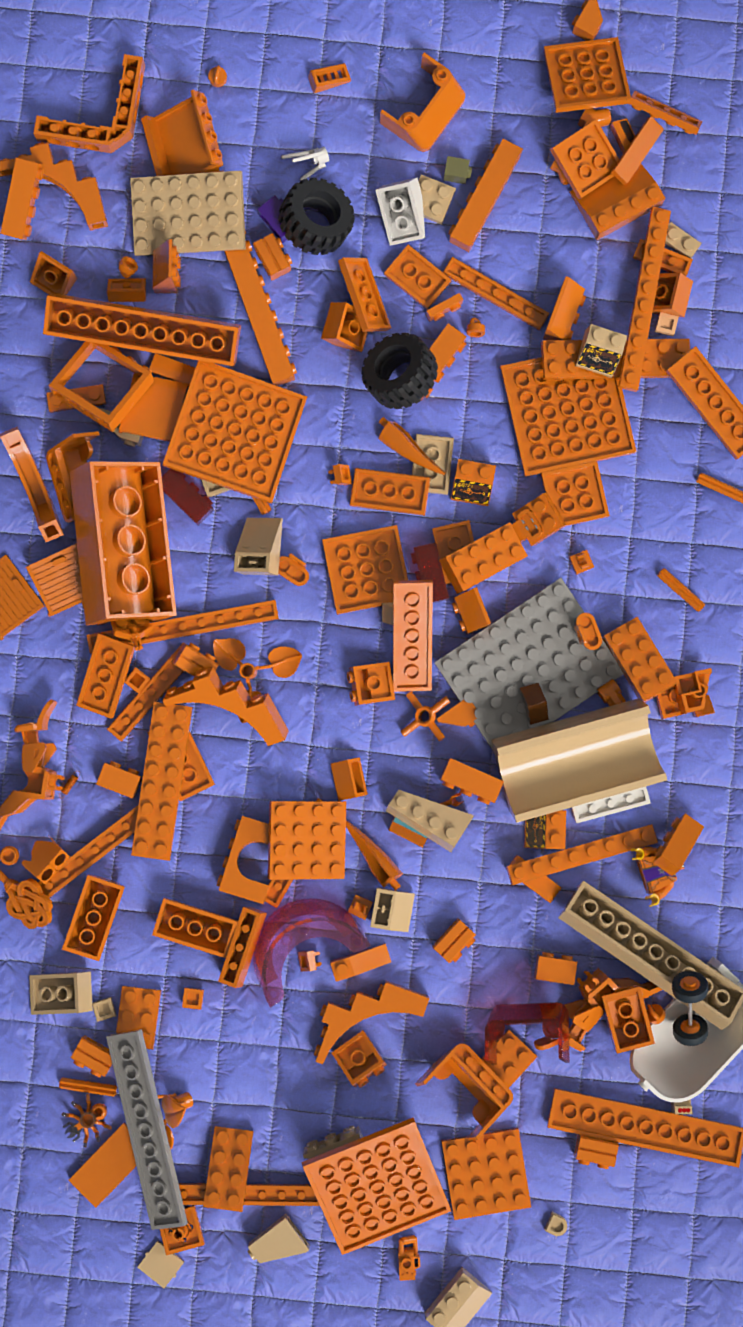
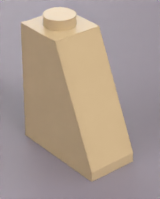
(278, 1241)

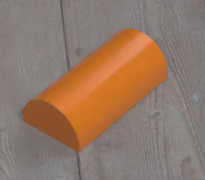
(93, 917)
(194, 927)

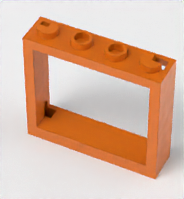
(125, 405)

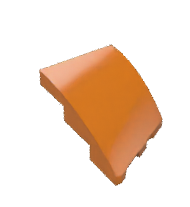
(686, 695)

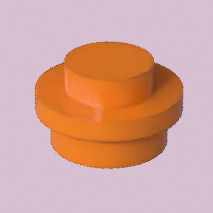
(9, 855)

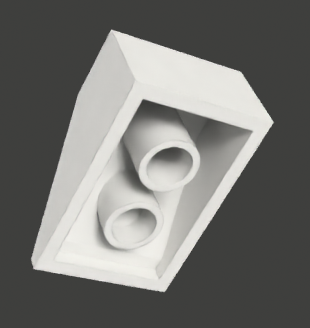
(402, 211)

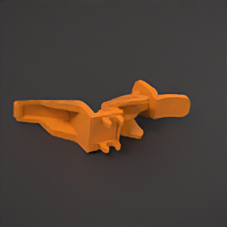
(34, 759)
(589, 1010)

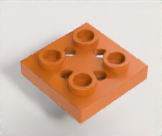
(174, 1241)

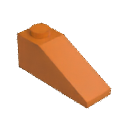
(360, 962)

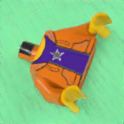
(655, 880)

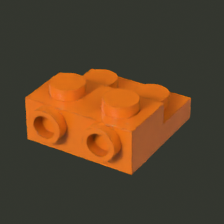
(371, 683)
(359, 1059)

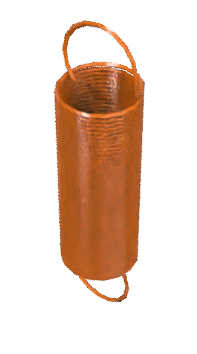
(67, 787)

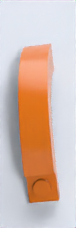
(33, 483)

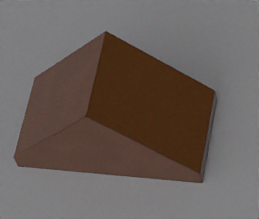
(534, 703)

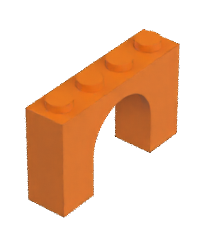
(232, 880)

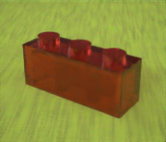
(186, 496)
(430, 568)

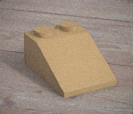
(61, 993)

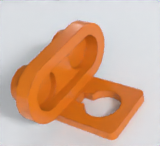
(293, 570)
(588, 631)

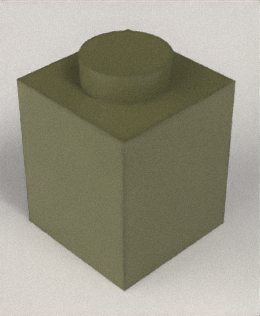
(457, 170)

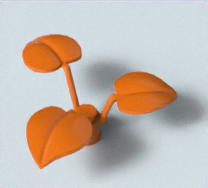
(231, 651)
(174, 1110)

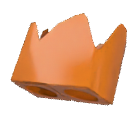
(45, 860)

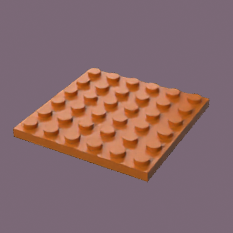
(565, 419)
(235, 431)
(376, 1186)

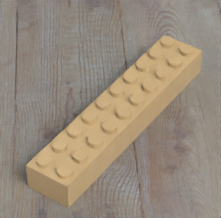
(648, 951)

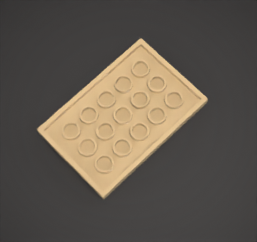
(192, 209)

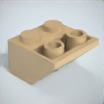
(392, 910)

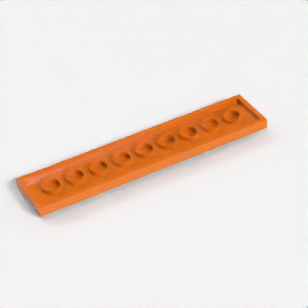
(646, 1127)

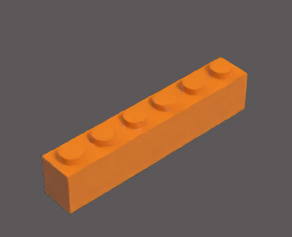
(485, 195)

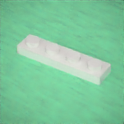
(611, 805)

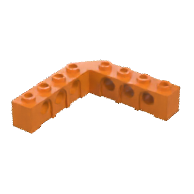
(100, 138)

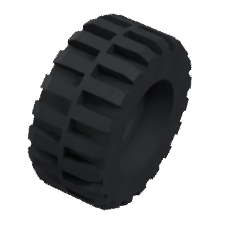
(327, 200)
(412, 383)

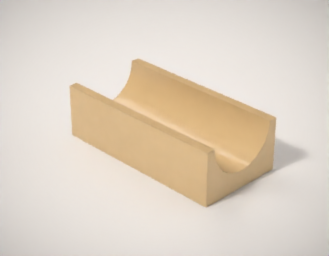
(577, 760)

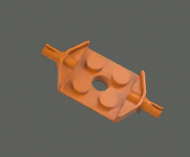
(132, 630)

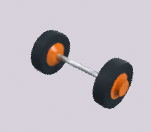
(690, 988)

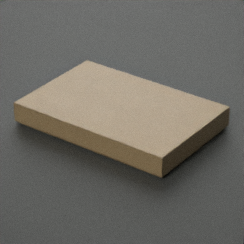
(440, 451)

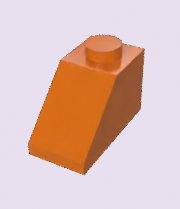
(459, 715)

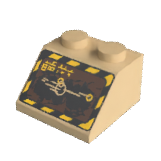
(601, 350)

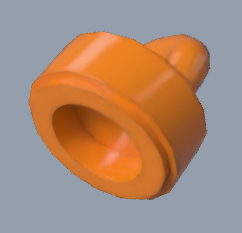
(217, 76)
(127, 266)
(475, 328)
(655, 1013)

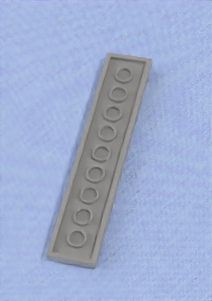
(146, 1130)

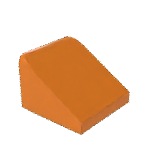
(137, 680)
(708, 709)

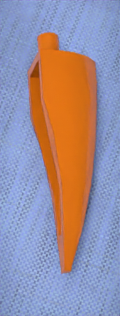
(401, 442)
(378, 861)

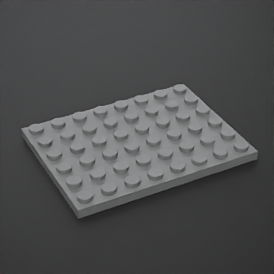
(524, 649)

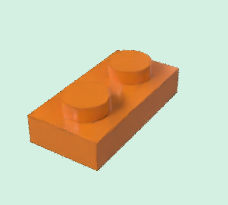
(438, 311)

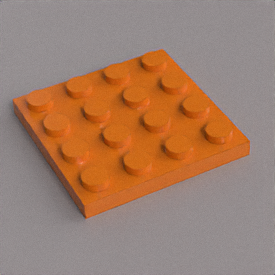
(587, 75)
(364, 568)
(306, 840)
(486, 1174)

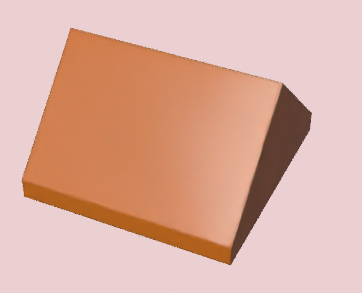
(52, 275)

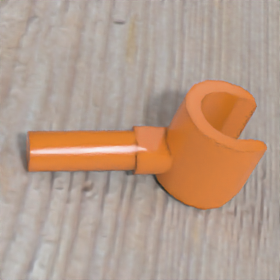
(452, 801)

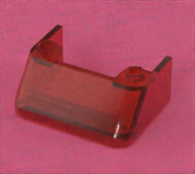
(552, 1016)

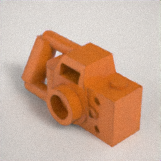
(406, 1258)

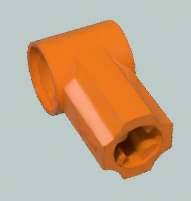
(611, 693)

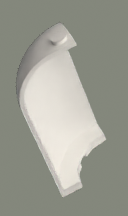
(684, 1071)

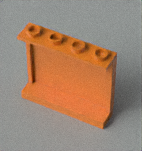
(183, 138)

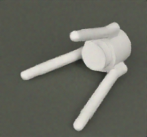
(318, 156)

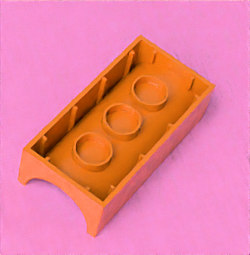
(122, 541)

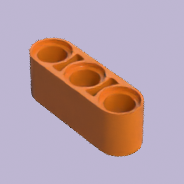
(542, 886)

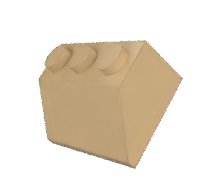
(458, 1301)

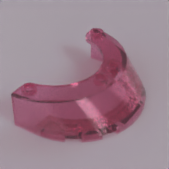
(293, 925)

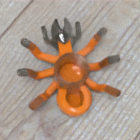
(87, 1120)

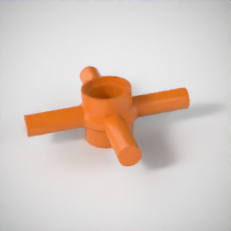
(432, 716)

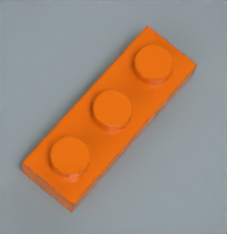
(671, 261)
(92, 394)

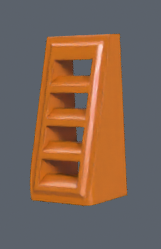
(322, 85)

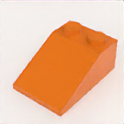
(627, 1020)

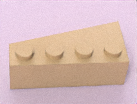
(433, 820)

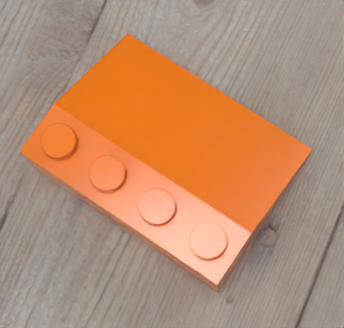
(617, 204)

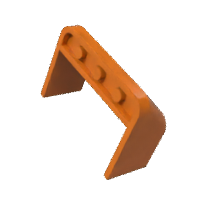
(425, 129)
(64, 457)
(479, 1079)

